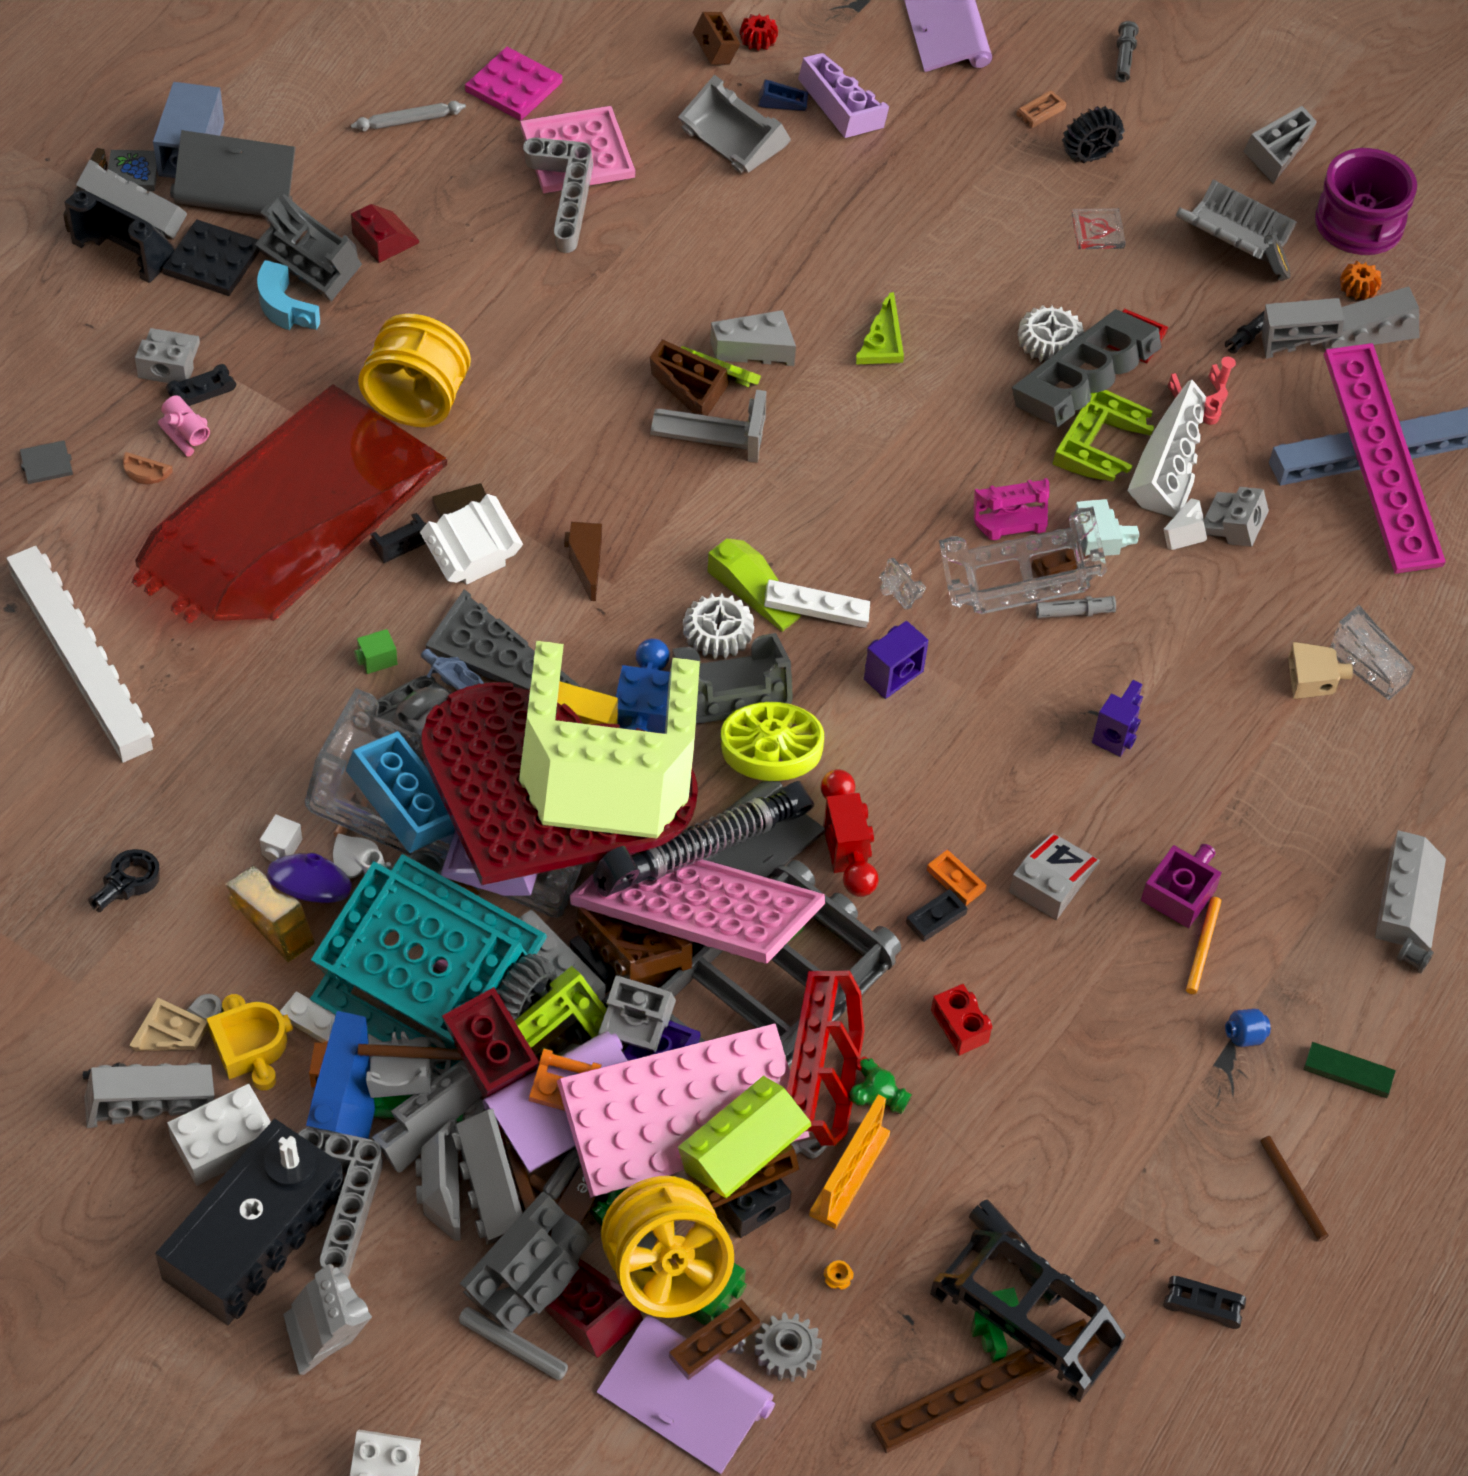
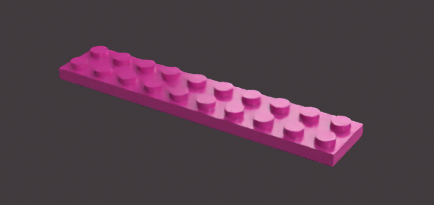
(1384, 458)

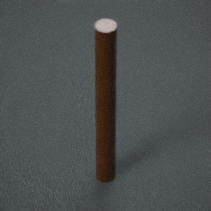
(409, 1052)
(1294, 1188)

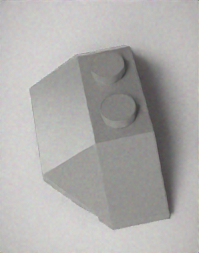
(440, 1181)

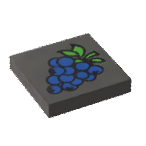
(135, 166)

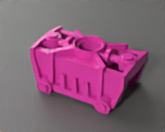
(1009, 510)

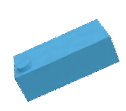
(400, 791)

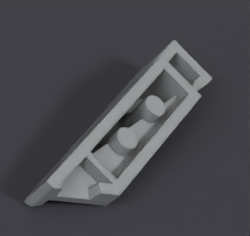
(426, 1114)

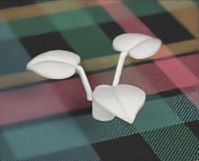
(356, 855)

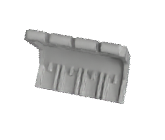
(1238, 220)

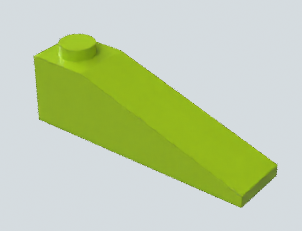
(746, 575)

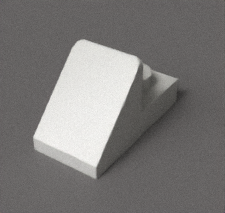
(1186, 527)

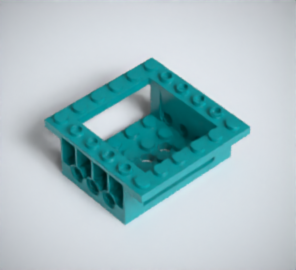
(426, 912)

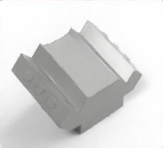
(324, 1318)

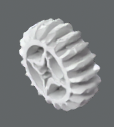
(1048, 331)
(734, 629)

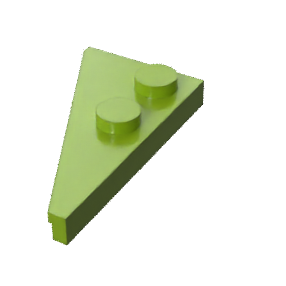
(884, 339)
(743, 376)

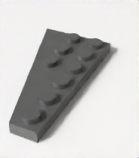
(485, 644)

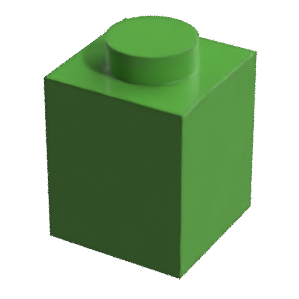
(376, 651)

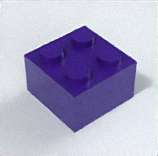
(895, 659)

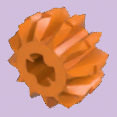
(1360, 280)

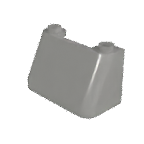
(733, 127)

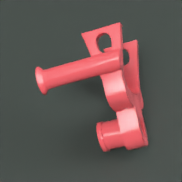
(1214, 402)

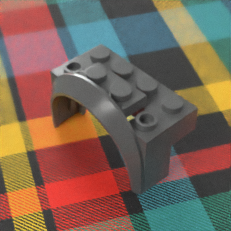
(318, 259)

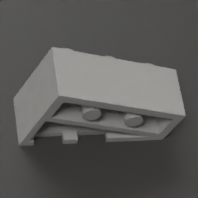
(1279, 142)
(1300, 323)
(754, 338)

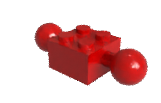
(848, 833)

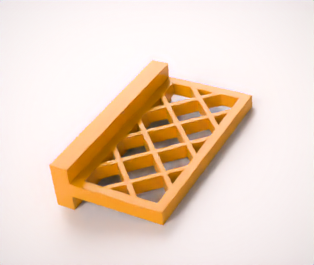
(852, 1167)

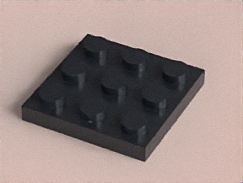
(212, 257)

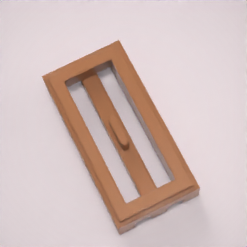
(1044, 110)

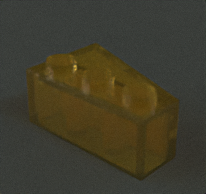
(271, 912)

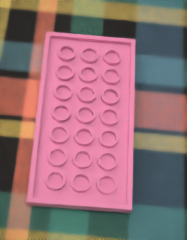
(711, 907)
(640, 1110)

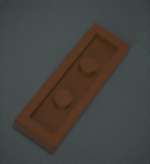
(714, 1339)

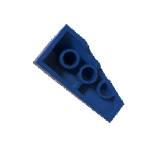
(341, 1092)

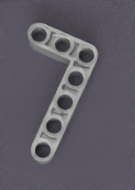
(577, 162)
(350, 1196)

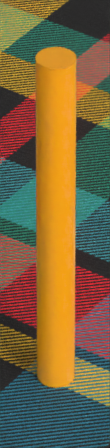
(1203, 945)

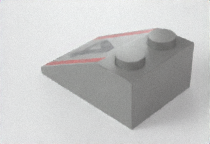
(1052, 875)

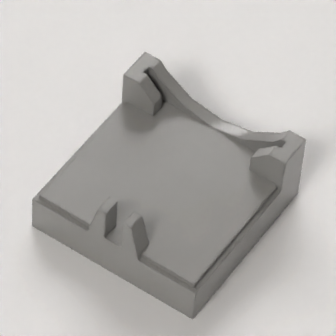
(399, 1075)

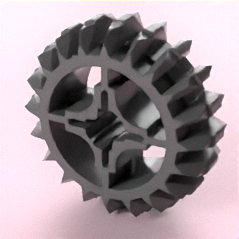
(519, 983)

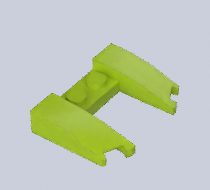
(1104, 407)
(568, 996)

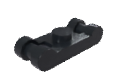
(202, 386)
(1205, 1301)

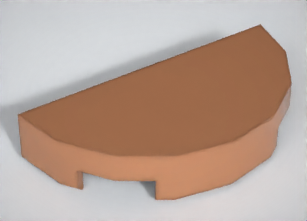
(145, 470)

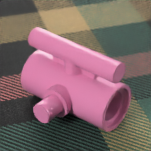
(183, 425)

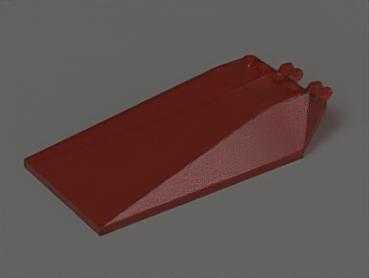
(285, 511)

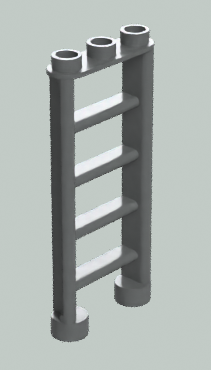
(839, 917)

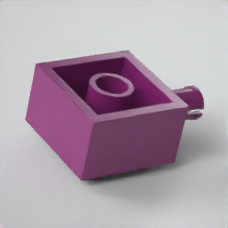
(1182, 884)

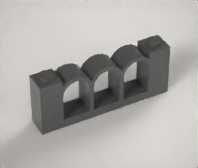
(1055, 405)

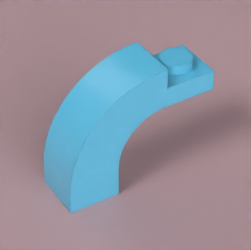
(276, 305)

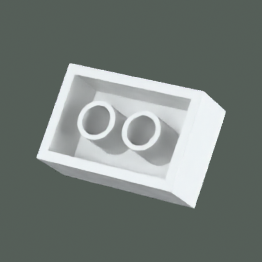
(218, 1133)

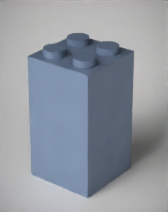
(188, 109)

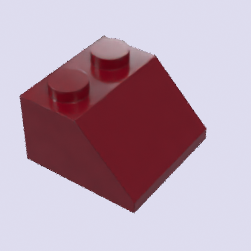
(381, 232)

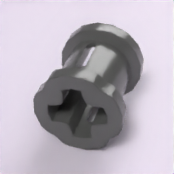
(1415, 955)

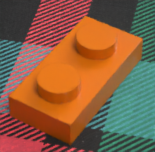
(956, 877)

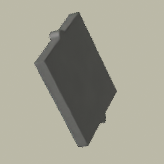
(46, 462)

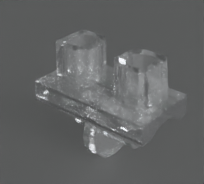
(898, 582)

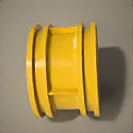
(414, 370)
(682, 1276)

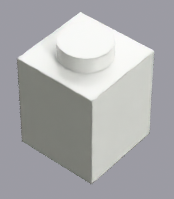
(280, 838)

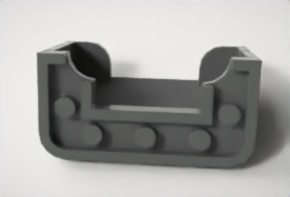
(743, 680)

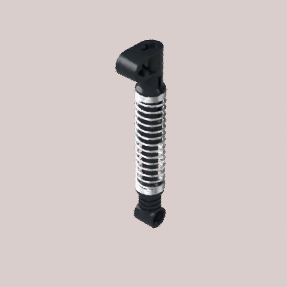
(621, 870)

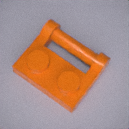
(545, 1085)

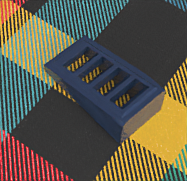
(782, 96)

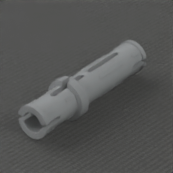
(1086, 606)

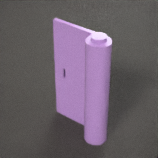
(951, 33)
(539, 1130)
(708, 1410)

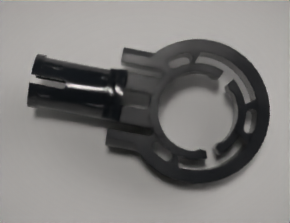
(120, 885)

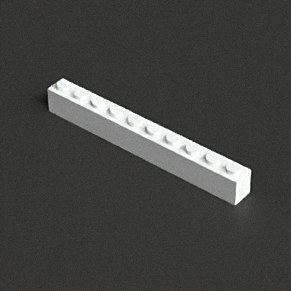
(80, 654)

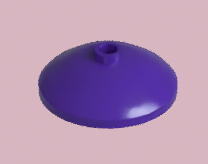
(309, 878)

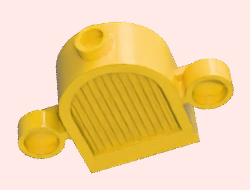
(249, 1039)

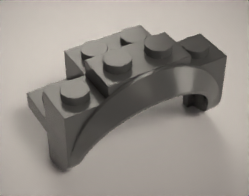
(529, 1263)

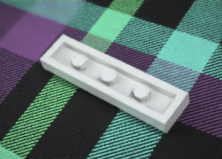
(817, 603)

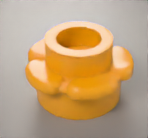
(838, 1267)

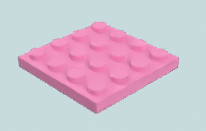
(592, 126)

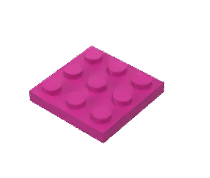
(513, 83)

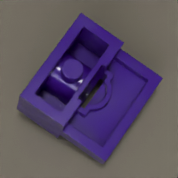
(1119, 721)

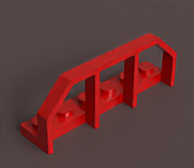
(811, 1050)

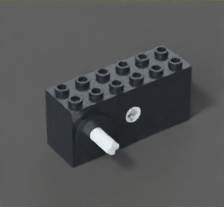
(251, 1222)

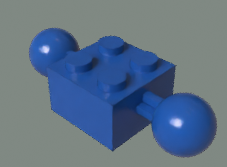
(644, 690)

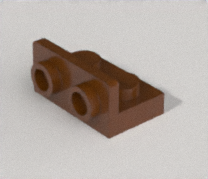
(1055, 563)

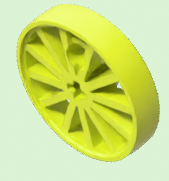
(772, 740)

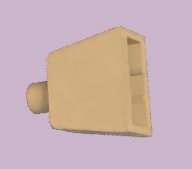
(1315, 670)

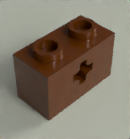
(716, 38)

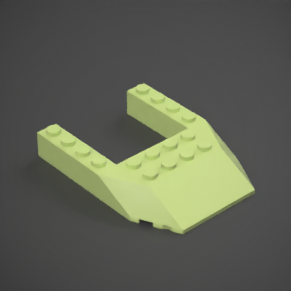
(607, 774)

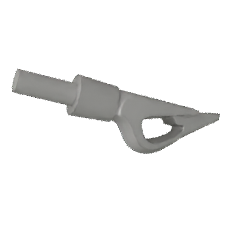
(805, 1148)

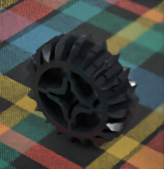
(1093, 135)

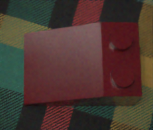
(490, 1042)
(594, 1310)

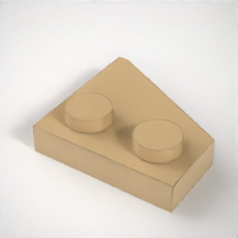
(169, 1029)

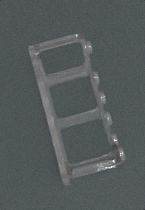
(1029, 590)

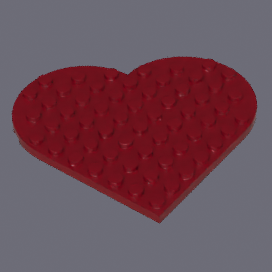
(475, 762)

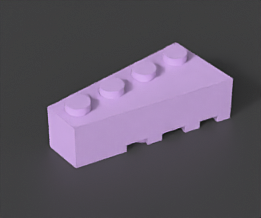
(840, 97)

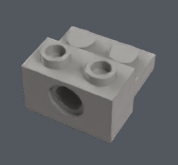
(166, 356)
(1237, 515)
(637, 1013)

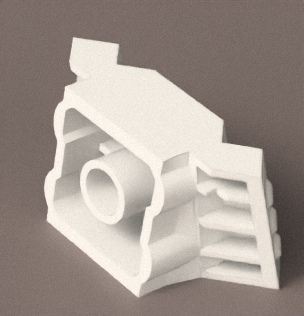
(472, 540)

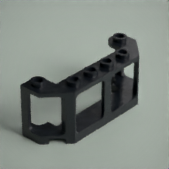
(1014, 1319)

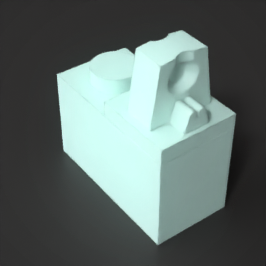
(1111, 533)

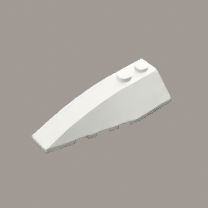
(1165, 466)

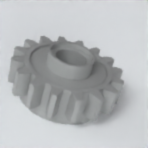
(788, 1332)

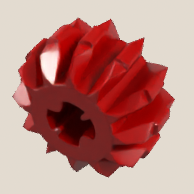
(758, 32)

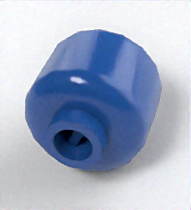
(1247, 1027)

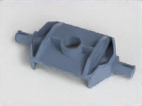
(452, 670)

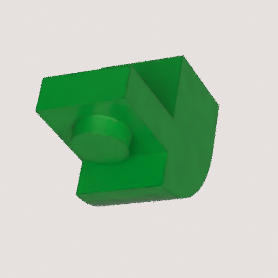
(993, 1337)

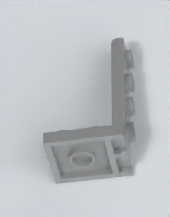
(714, 429)

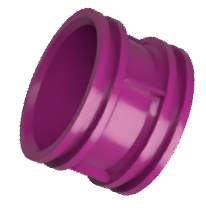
(1362, 224)

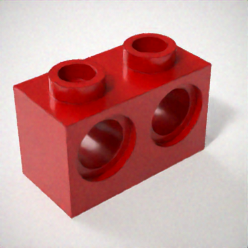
(955, 1021)

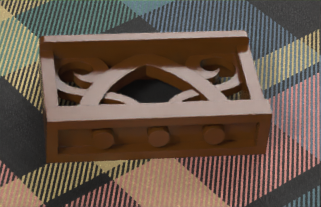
(665, 953)

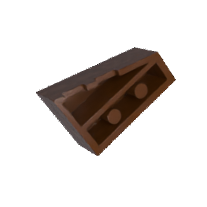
(689, 377)

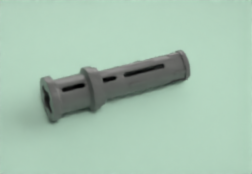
(1126, 44)

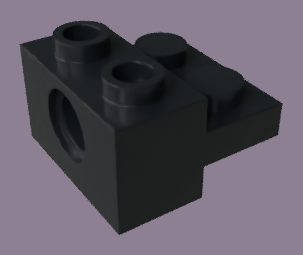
(757, 1207)

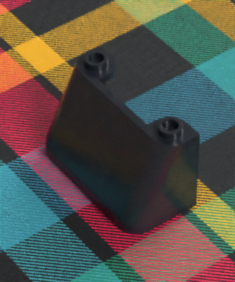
(97, 220)

